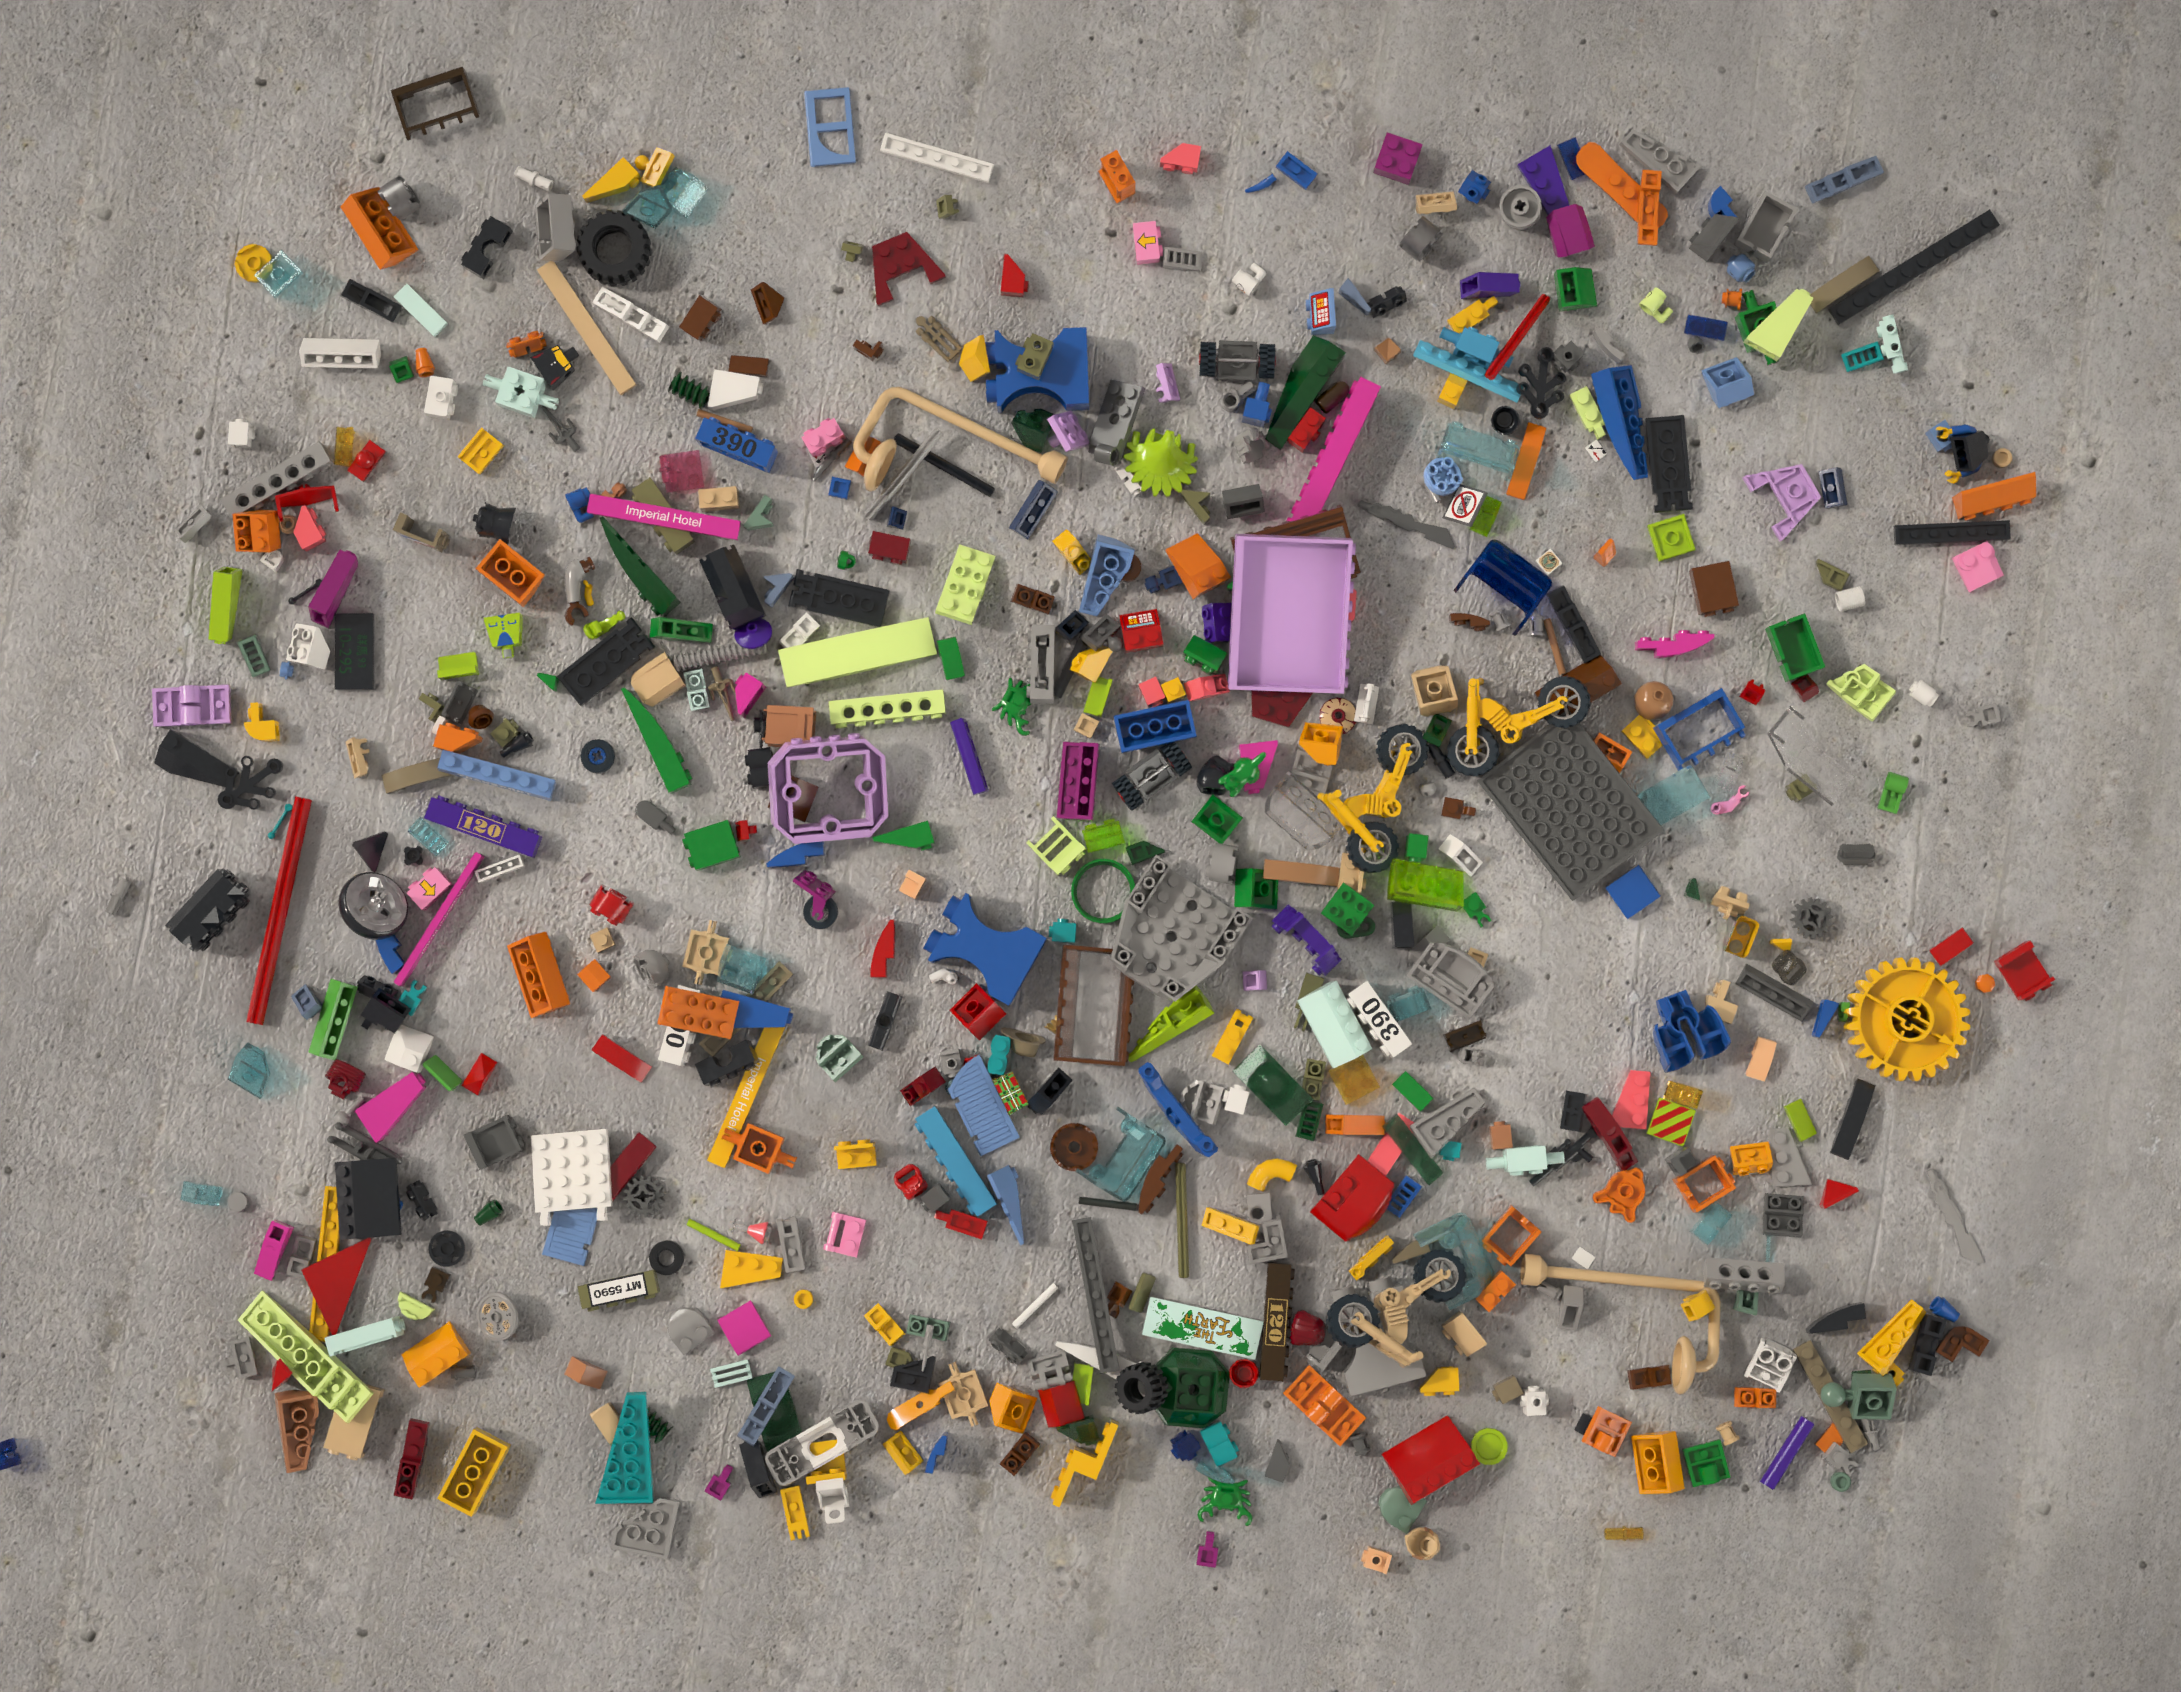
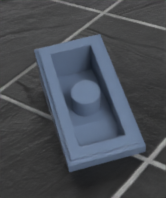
(1352, 295)

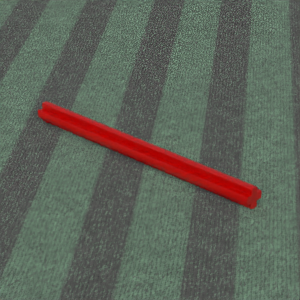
(279, 910)

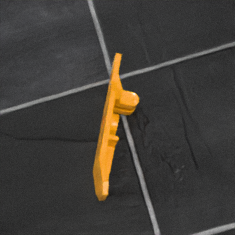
(909, 1410)

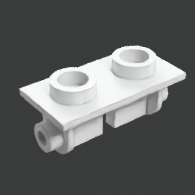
(1134, 488)
(1366, 703)

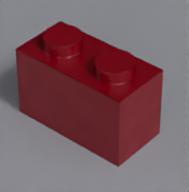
(889, 547)

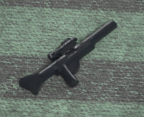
(1573, 1153)

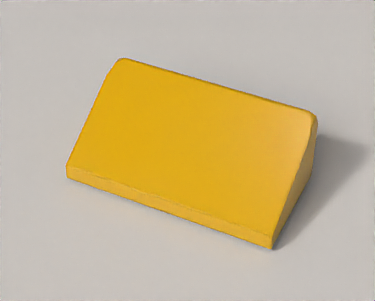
(902, 1452)

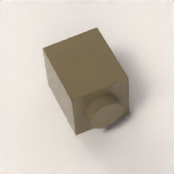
(1507, 1389)

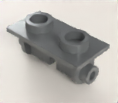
(1000, 1342)

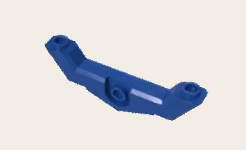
(1175, 1112)

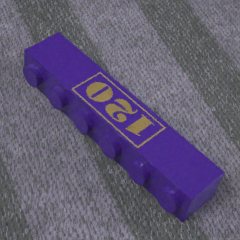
(483, 827)

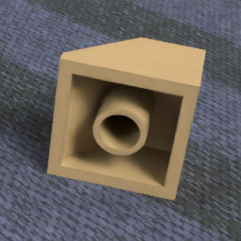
(1463, 1334)

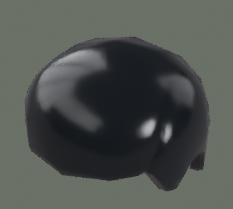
(1505, 420)

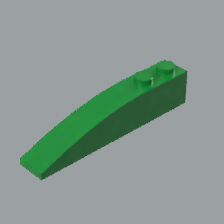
(662, 750)

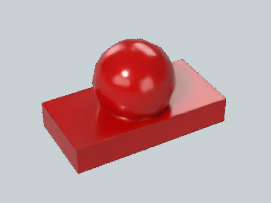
(366, 460)

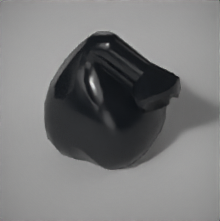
(1210, 774)

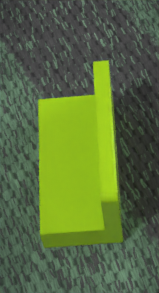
(457, 666)
(1098, 697)
(1083, 1378)

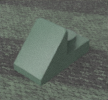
(756, 519)

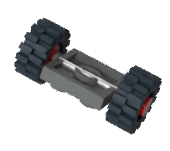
(1237, 360)
(1151, 775)

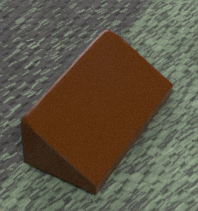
(749, 365)

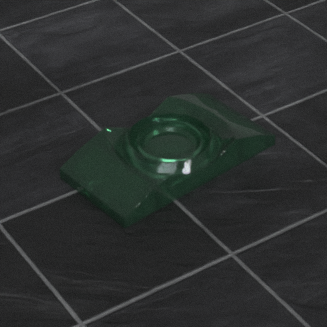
(1272, 1085)
(784, 1422)

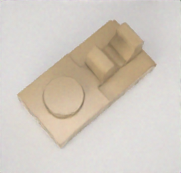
(356, 757)

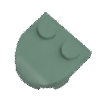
(837, 1055)
(1397, 1509)

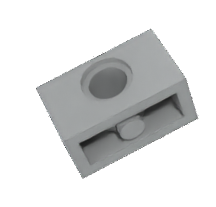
(1258, 1200)

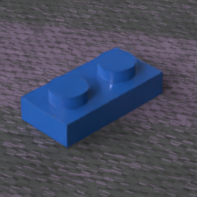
(1296, 170)

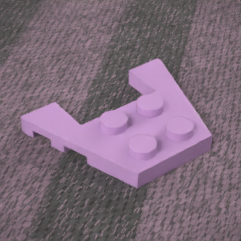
(1793, 491)

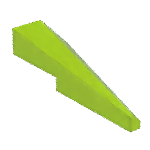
(1172, 1021)

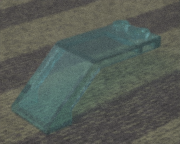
(1674, 795)

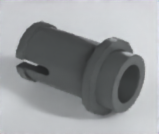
(462, 1372)

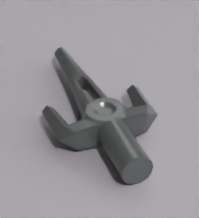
(564, 434)

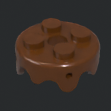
(1060, 1146)

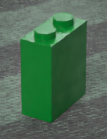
(711, 845)

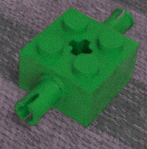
(1749, 320)

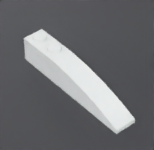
(1088, 1355)

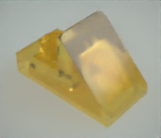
(1683, 1094)

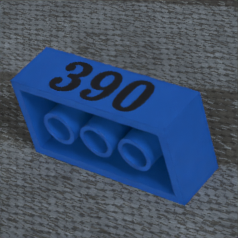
(737, 445)

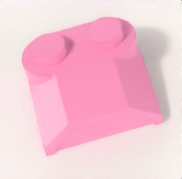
(1978, 566)

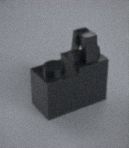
(385, 1011)
(1049, 1091)

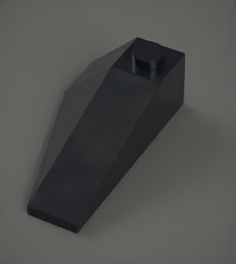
(188, 760)

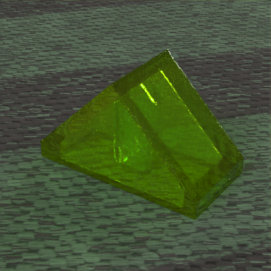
(1486, 516)

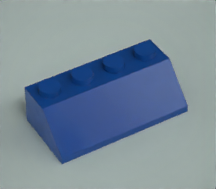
(1155, 726)

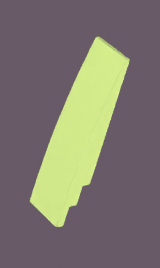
(857, 652)
(305, 1357)

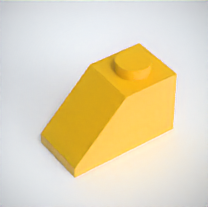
(1452, 391)
(1091, 663)

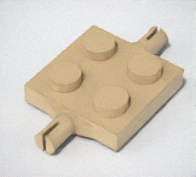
(704, 952)
(967, 1396)

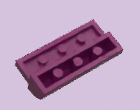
(1078, 781)

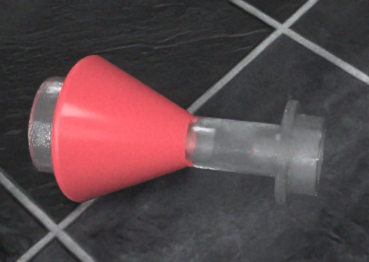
(760, 1232)

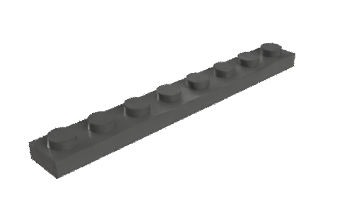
(1095, 1295)

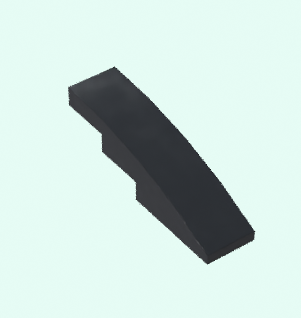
(1573, 624)
(1852, 1119)

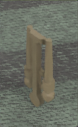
(921, 321)

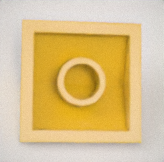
(974, 359)

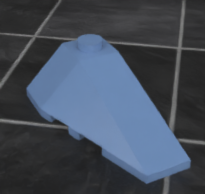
(1107, 567)
(1006, 1189)

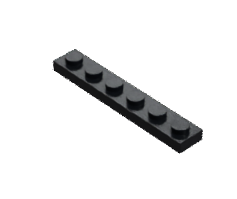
(1952, 532)

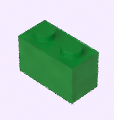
(1416, 847)

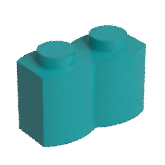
(998, 1061)
(1218, 1443)

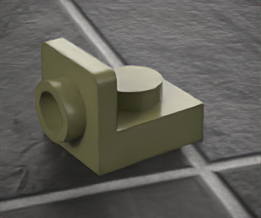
(505, 732)
(1797, 791)

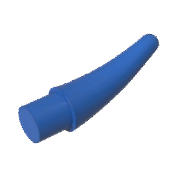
(1263, 184)

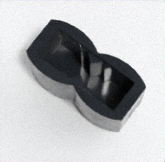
(758, 762)

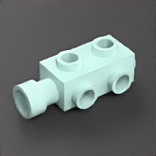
(1891, 339)

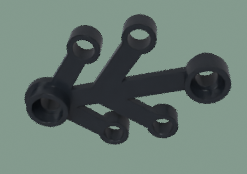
(1540, 385)
(247, 785)

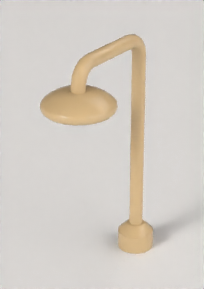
(878, 463)
(1684, 1363)

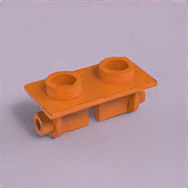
(533, 340)

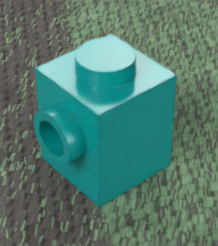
(1063, 931)

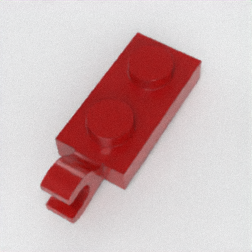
(963, 1223)

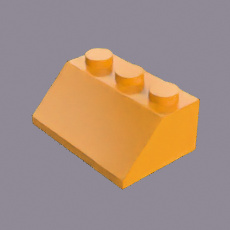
(435, 1354)
(1657, 1462)

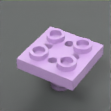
(1067, 432)

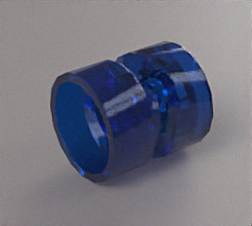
(12, 1459)

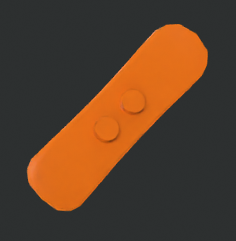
(1613, 180)

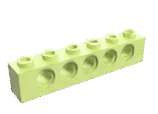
(838, 708)

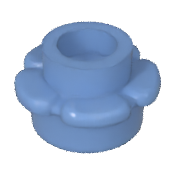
(286, 670)

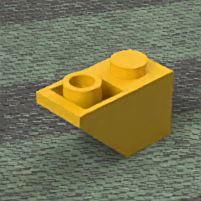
(1072, 551)
(1441, 1380)

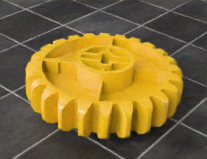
(1938, 1023)

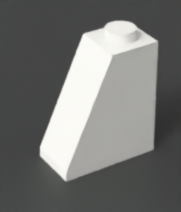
(733, 389)

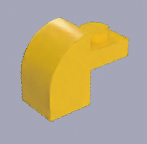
(262, 730)
(1697, 1305)

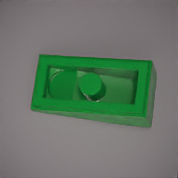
(1413, 1091)

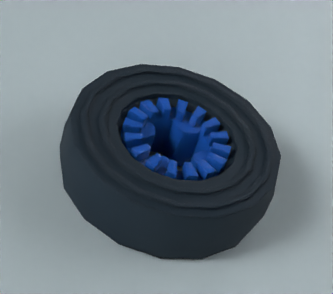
(595, 746)

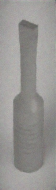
(927, 1343)

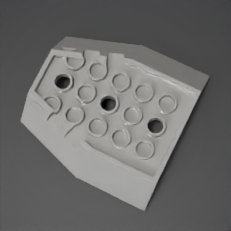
(1202, 935)

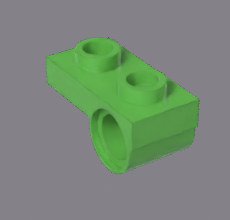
(1892, 792)

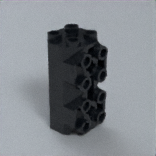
(208, 910)

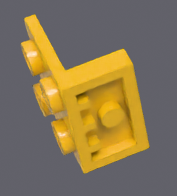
(856, 1155)
(832, 1470)

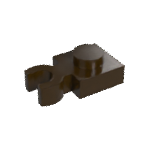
(436, 1282)

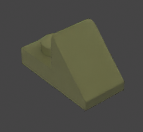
(1194, 499)

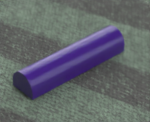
(969, 756)
(1787, 1452)

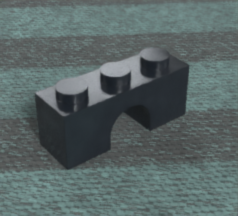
(492, 232)
(743, 1058)
(1923, 1353)

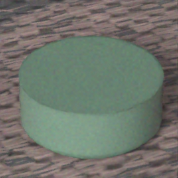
(1840, 1481)

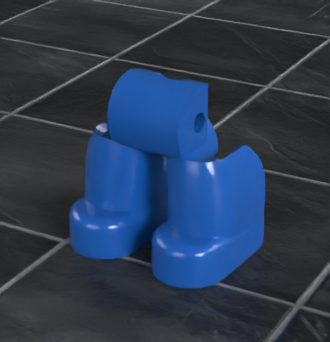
(1672, 1043)

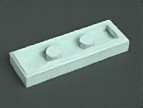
(420, 310)

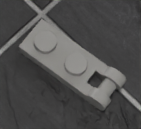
(791, 1245)

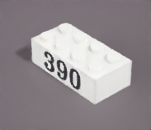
(1378, 1019)
(677, 1042)

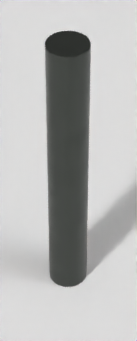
(1107, 1203)

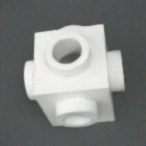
(1534, 1401)

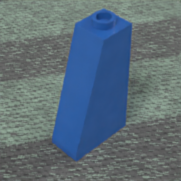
(758, 1013)

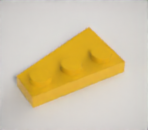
(748, 1268)

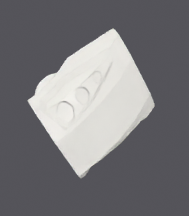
(1771, 1364)

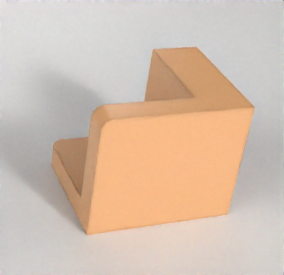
(912, 884)

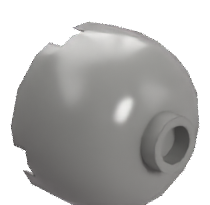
(653, 967)

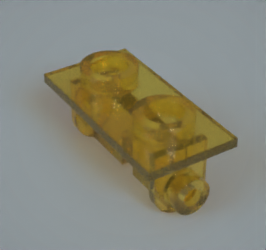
(344, 446)

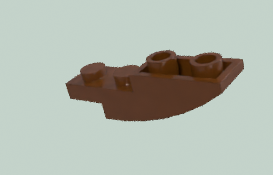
(1152, 1184)

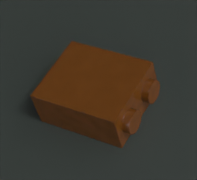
(1714, 588)

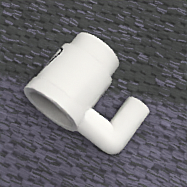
(1247, 282)

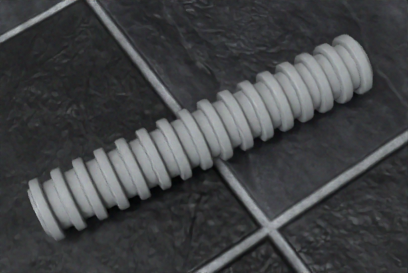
(715, 655)

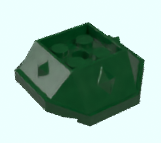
(1211, 1386)

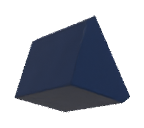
(896, 518)

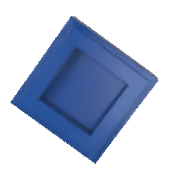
(839, 488)

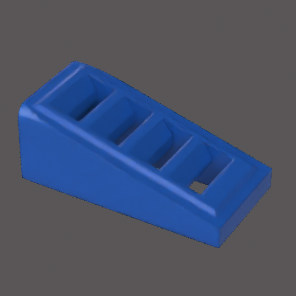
(1825, 1013)
(1406, 1179)

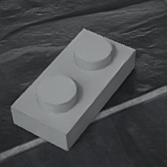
(193, 523)

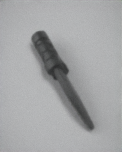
(834, 454)

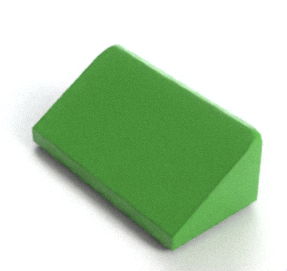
(442, 1073)

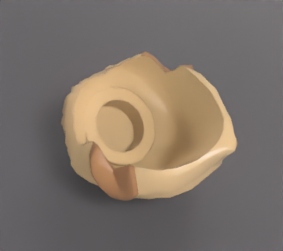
(1422, 1543)

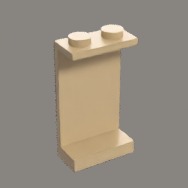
(352, 1436)

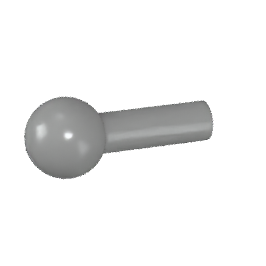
(1420, 479)
(344, 1117)

